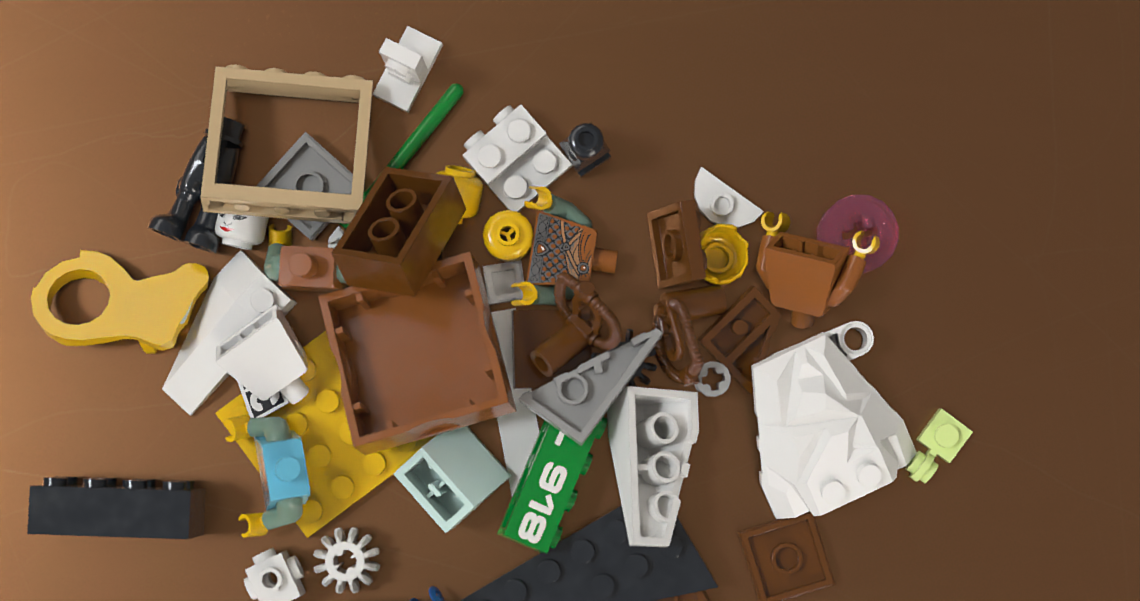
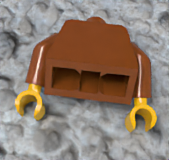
(807, 272)

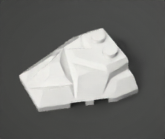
(822, 430)

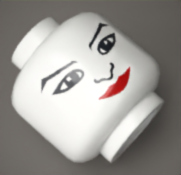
(241, 230)

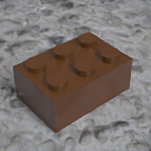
(399, 231)

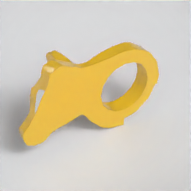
(138, 310)

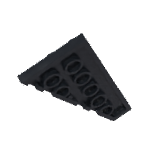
(604, 567)

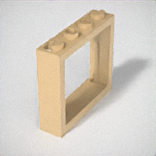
(275, 201)

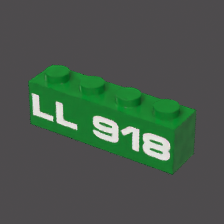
(547, 488)

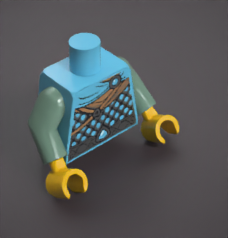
(280, 468)

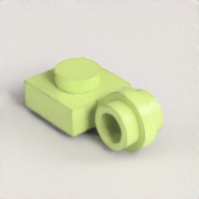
(943, 438)

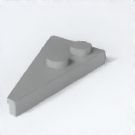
(583, 396)

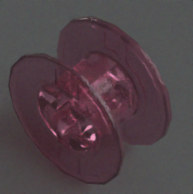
(866, 214)

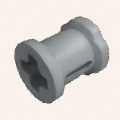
(721, 387)

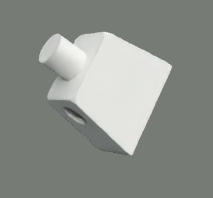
(266, 357)

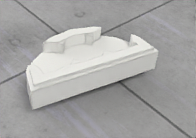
(721, 203)

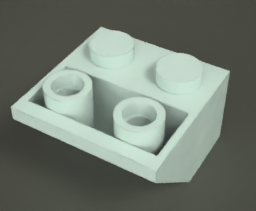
(452, 476)

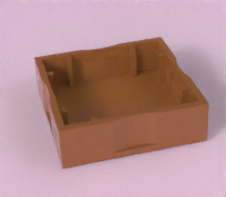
(418, 360)

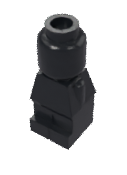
(585, 148)

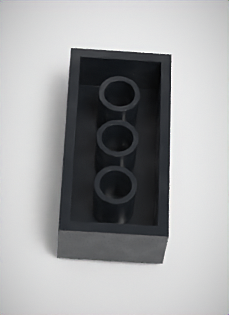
(115, 510)

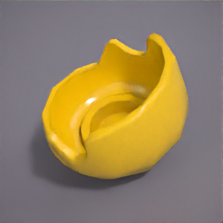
(725, 253)

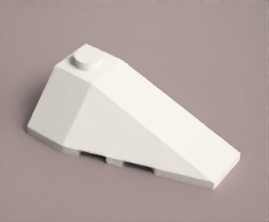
(232, 302)
(650, 453)

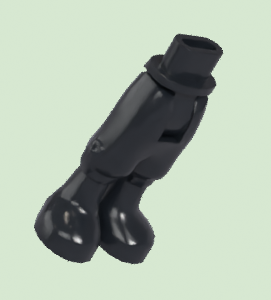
(188, 192)

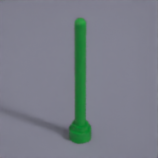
(423, 131)

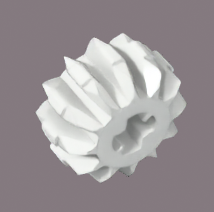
(337, 549)

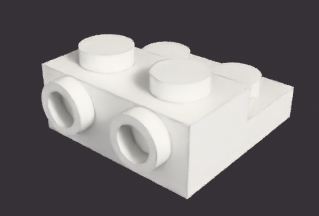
(515, 157)

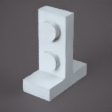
(406, 67)

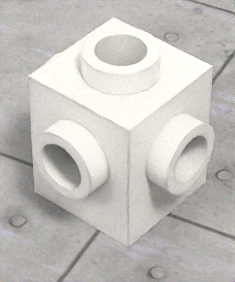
(287, 571)

